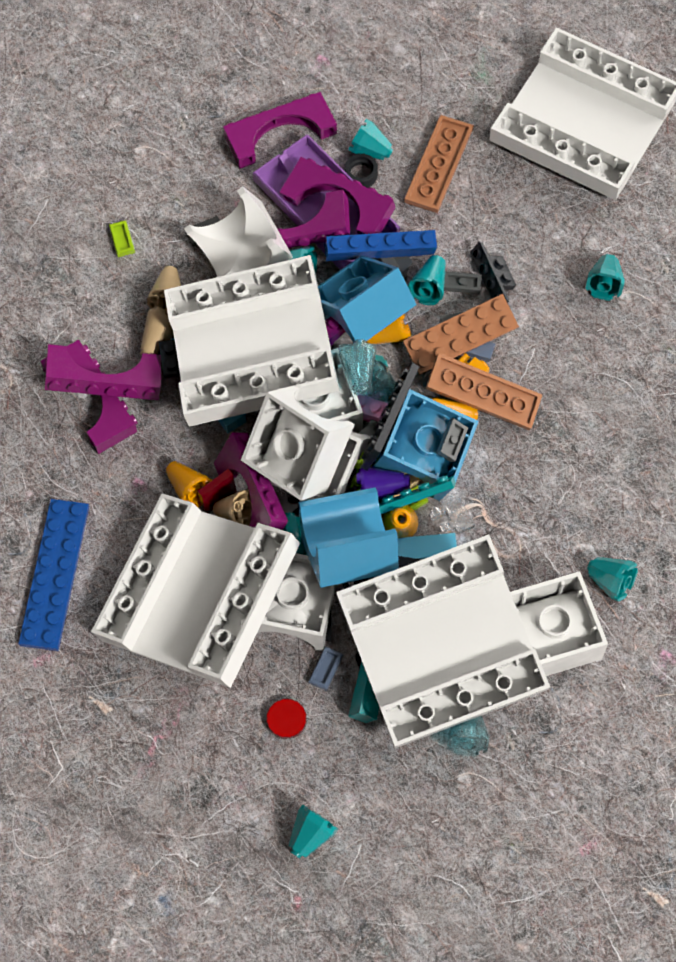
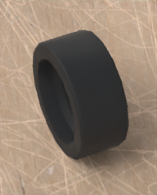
(363, 159)

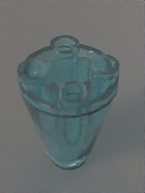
(358, 364)
(382, 383)

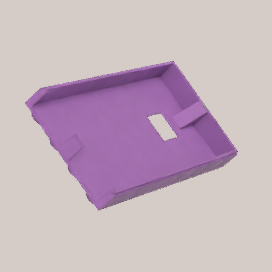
(275, 173)

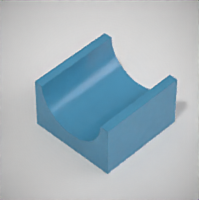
(365, 297)
(416, 437)
(347, 537)

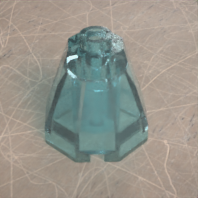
(469, 737)

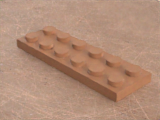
(438, 164)
(461, 333)
(484, 391)

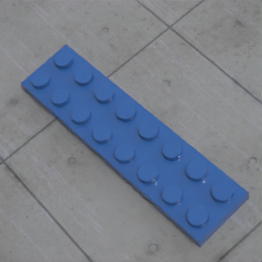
(54, 575)

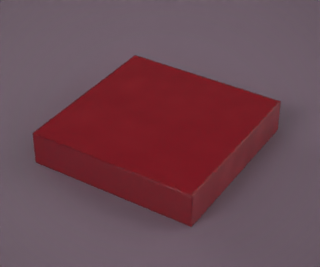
(216, 490)

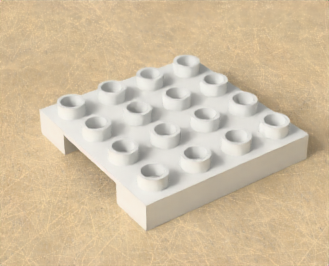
(585, 113)
(250, 338)
(196, 590)
(442, 641)

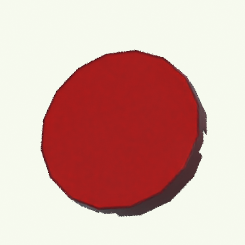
(286, 718)

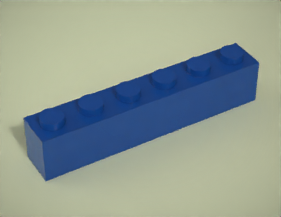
(380, 245)

